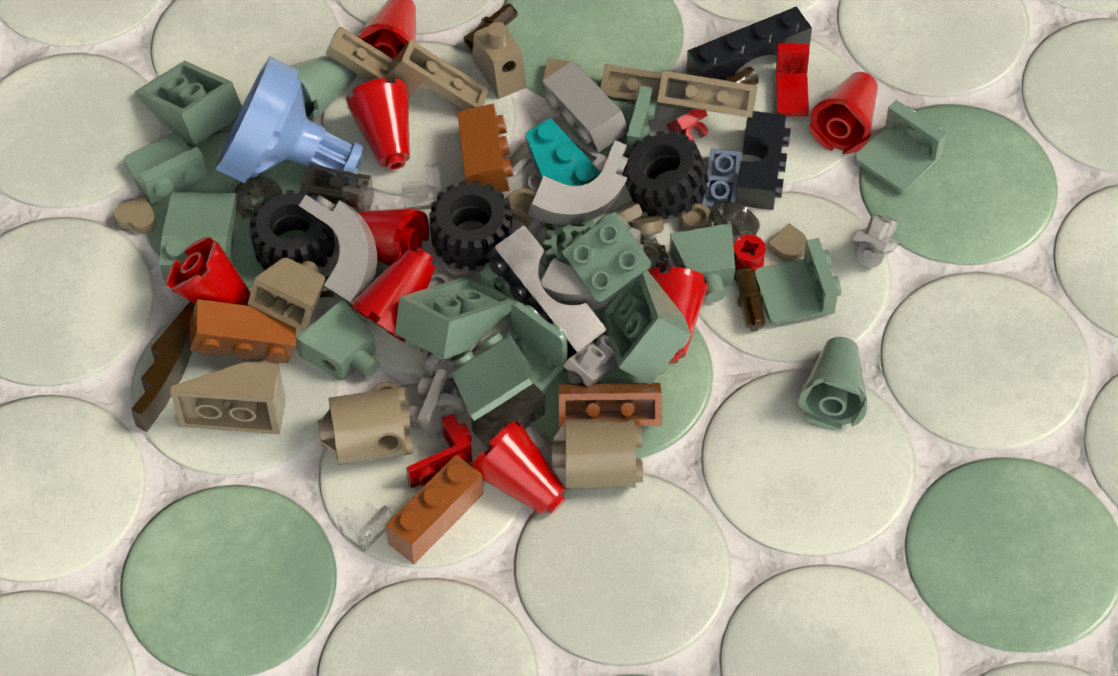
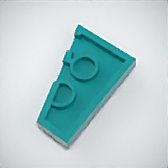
(558, 156)

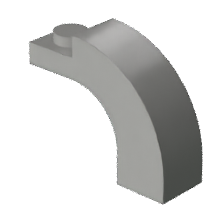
(575, 205)
(357, 246)
(566, 286)

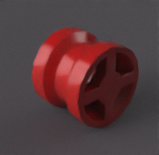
(746, 244)

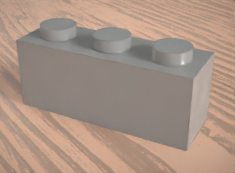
(584, 107)

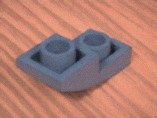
(723, 176)

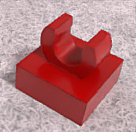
(688, 122)

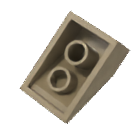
(233, 399)

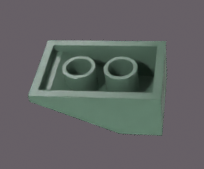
(192, 101)
(195, 217)
(451, 315)
(644, 328)
(491, 374)

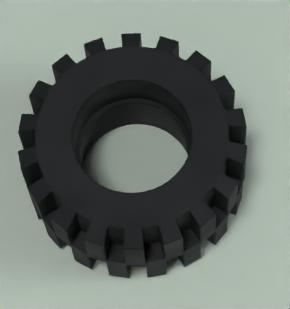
(660, 155)
(467, 204)
(284, 215)

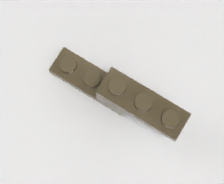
(412, 65)
(680, 90)

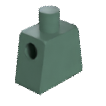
(707, 252)
(339, 343)

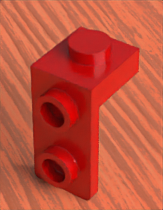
(792, 79)
(458, 440)

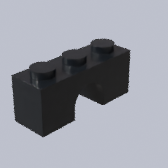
(759, 180)

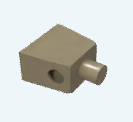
(491, 51)
(288, 292)

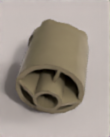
(367, 426)
(597, 453)

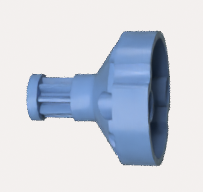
(276, 129)

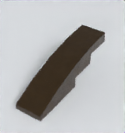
(171, 357)

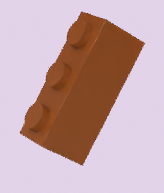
(485, 147)
(240, 332)
(612, 402)
(434, 509)

